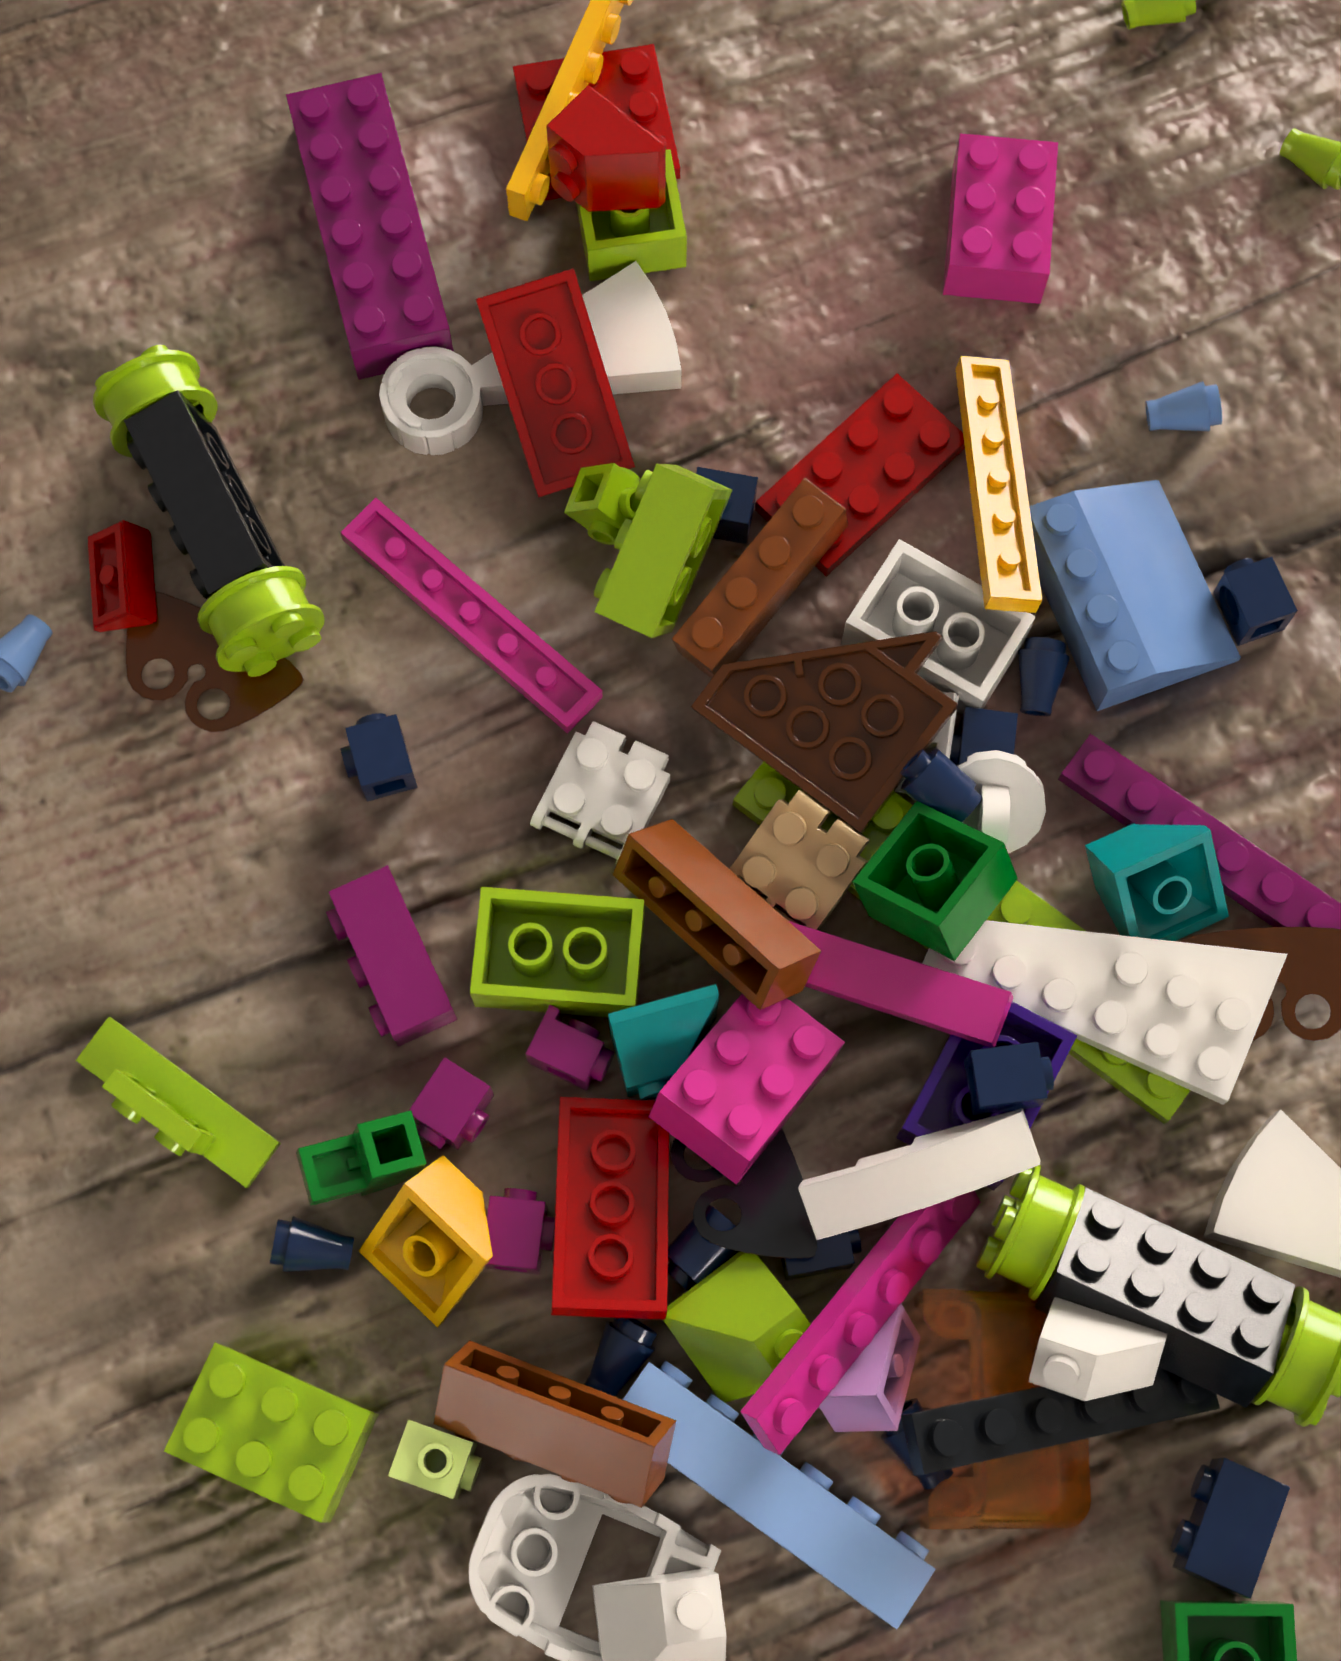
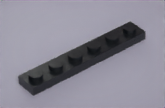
(1041, 1419)

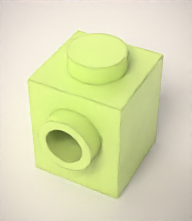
(435, 1460)

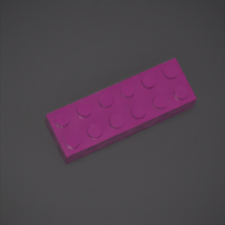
(368, 222)

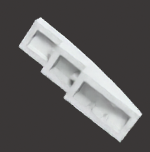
(919, 1174)

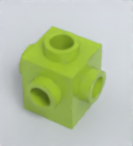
(603, 500)

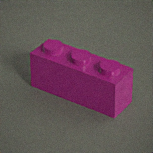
(389, 957)

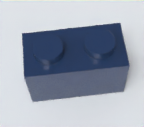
(1229, 1526)

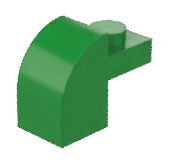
(365, 1162)

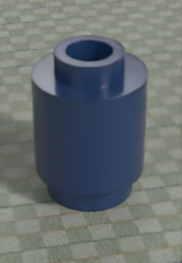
(940, 784)

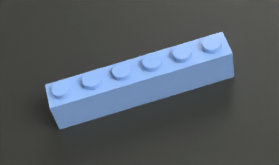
(784, 1501)

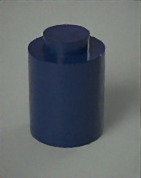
(694, 1257)

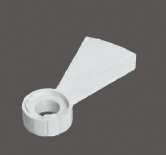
(630, 336)
(1282, 1199)

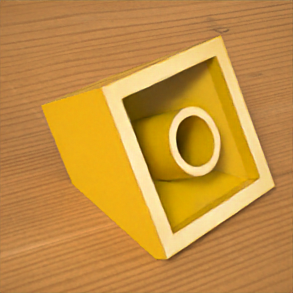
(432, 1239)

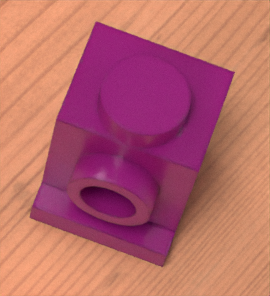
(569, 1050)

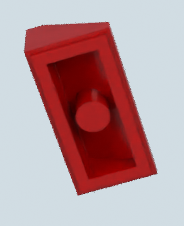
(122, 577)

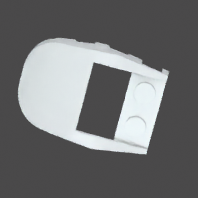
(535, 1550)

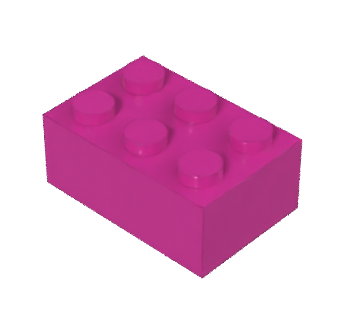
(1000, 218)
(745, 1083)

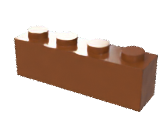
(761, 579)
(716, 913)
(554, 1423)

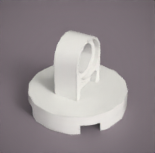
(1011, 798)

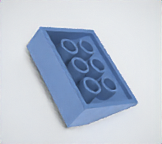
(1127, 591)

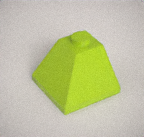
(736, 1326)

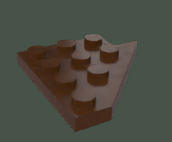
(834, 717)

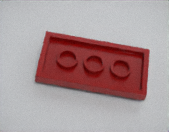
(554, 380)
(873, 463)
(610, 1210)

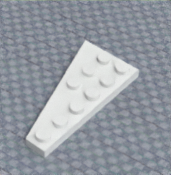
(1145, 1000)

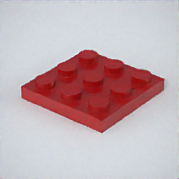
(627, 80)

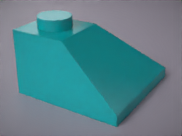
(1158, 880)
(659, 1037)

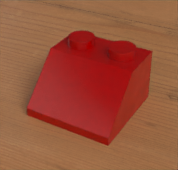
(604, 157)

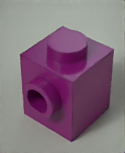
(451, 1106)
(518, 1231)

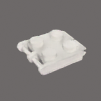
(603, 789)

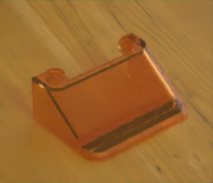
(1019, 1490)

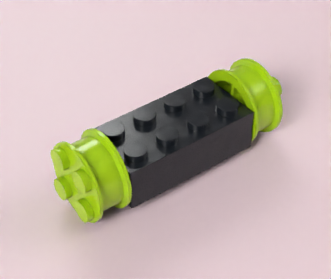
(167, 427)
(1222, 1316)

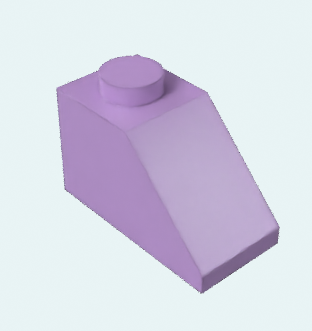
(877, 1382)

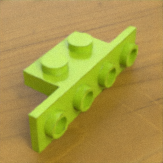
(176, 1104)

